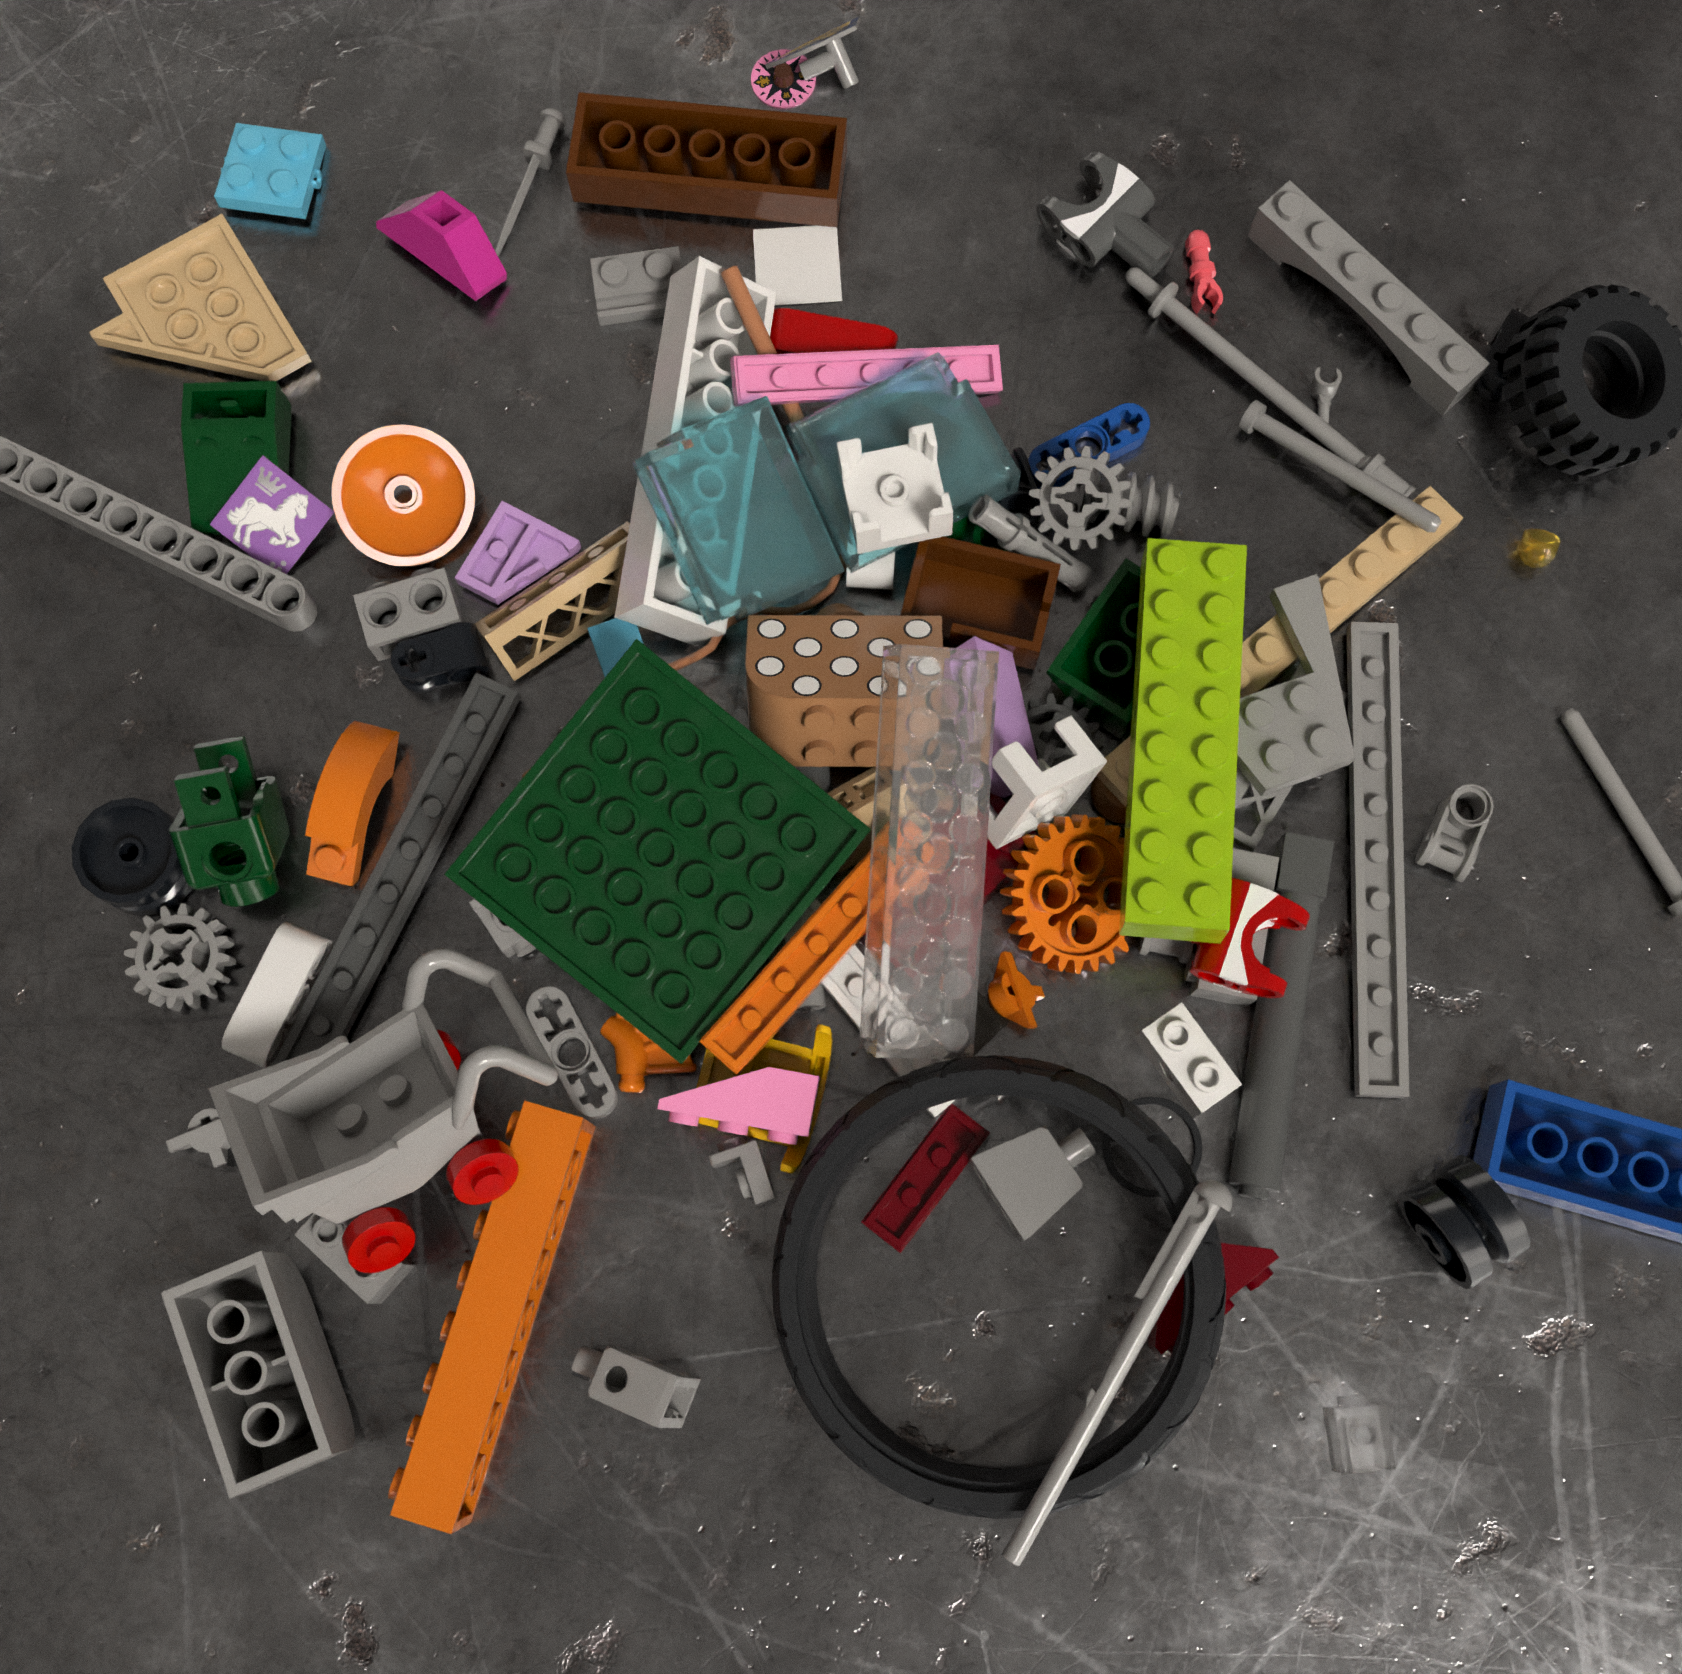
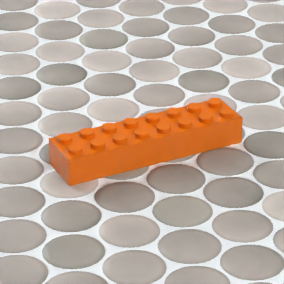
(491, 1323)

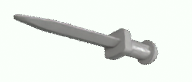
(537, 155)

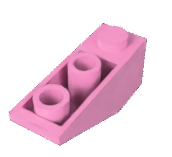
(760, 1099)

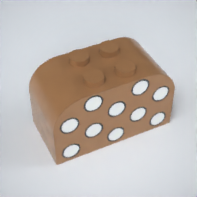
(820, 682)

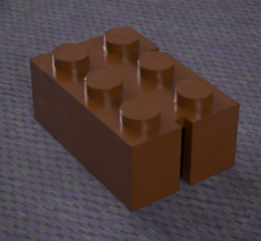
(983, 595)

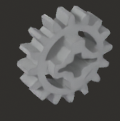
(1083, 475)
(165, 945)

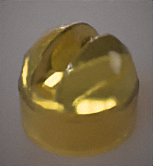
(1538, 547)

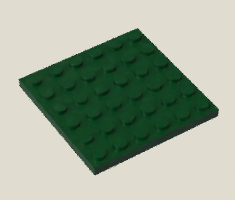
(658, 851)

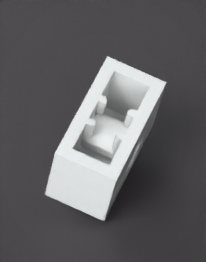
(1187, 1060)

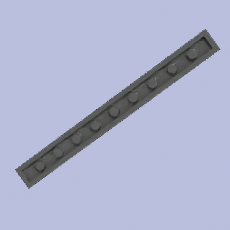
(403, 868)

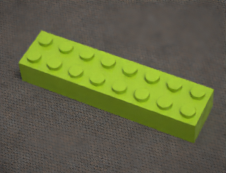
(1184, 742)

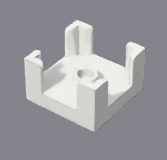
(895, 492)
(1042, 791)

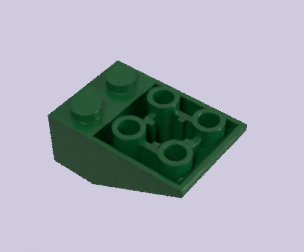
(225, 435)

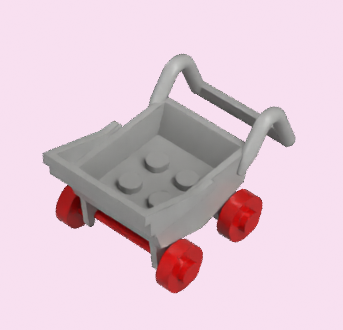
(377, 1120)

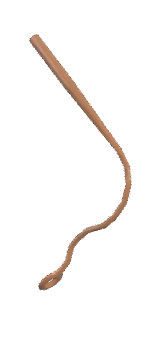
(763, 346)

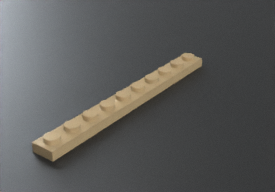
(1343, 591)

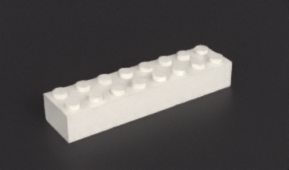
(688, 386)

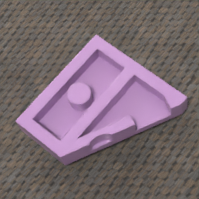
(513, 554)

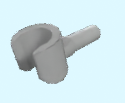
(1324, 392)

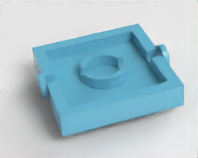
(271, 171)

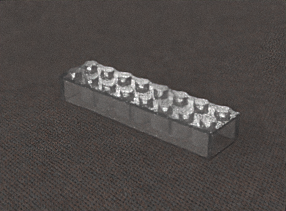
(928, 851)

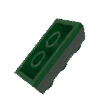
(1100, 655)

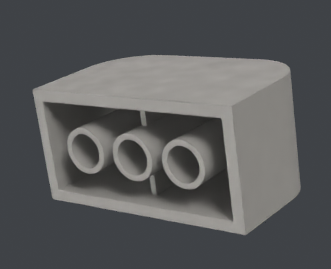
(260, 1370)

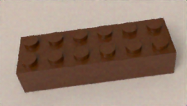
(707, 159)

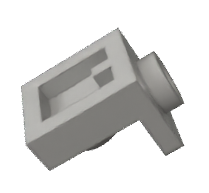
(754, 1176)

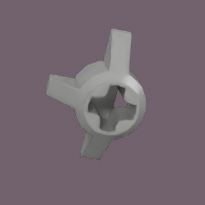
(204, 1137)

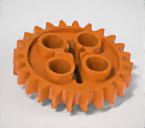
(1072, 893)

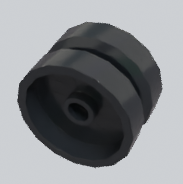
(129, 857)
(1464, 1221)

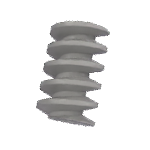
(1149, 506)

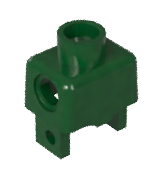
(213, 837)

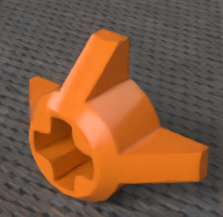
(1012, 993)

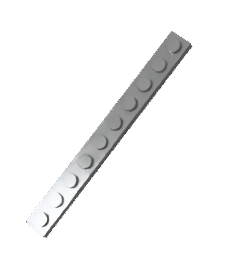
(1377, 862)

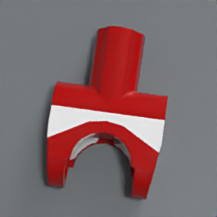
(1233, 960)

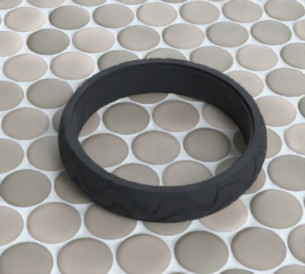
(842, 1414)

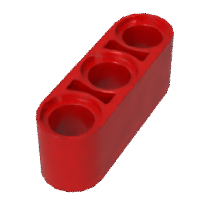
(812, 332)

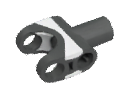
(1109, 220)

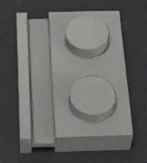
(633, 284)

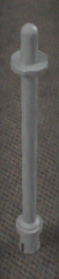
(1164, 301)

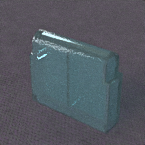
(968, 452)
(737, 512)

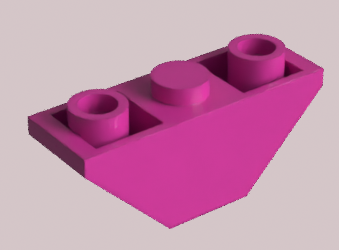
(447, 241)

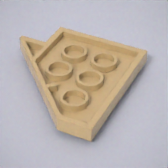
(202, 308)

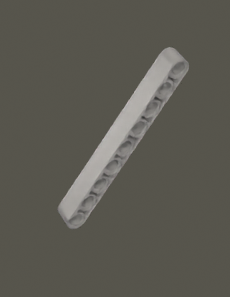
(150, 535)

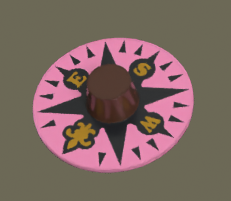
(782, 84)

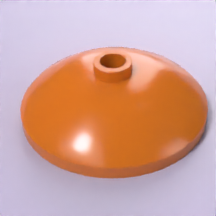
(409, 530)

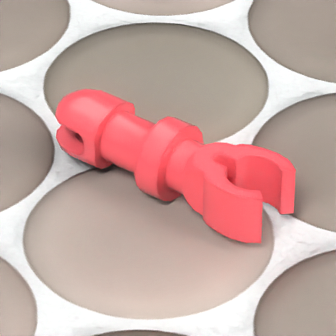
(1202, 271)

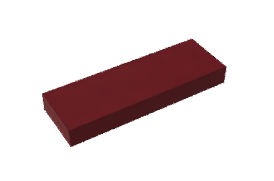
(925, 1178)

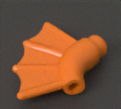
(638, 1055)

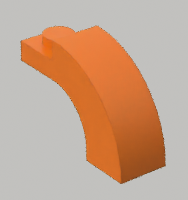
(345, 798)

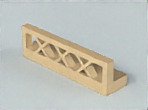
(553, 593)

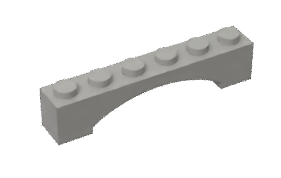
(1430, 351)

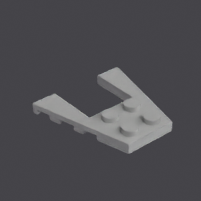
(1302, 723)

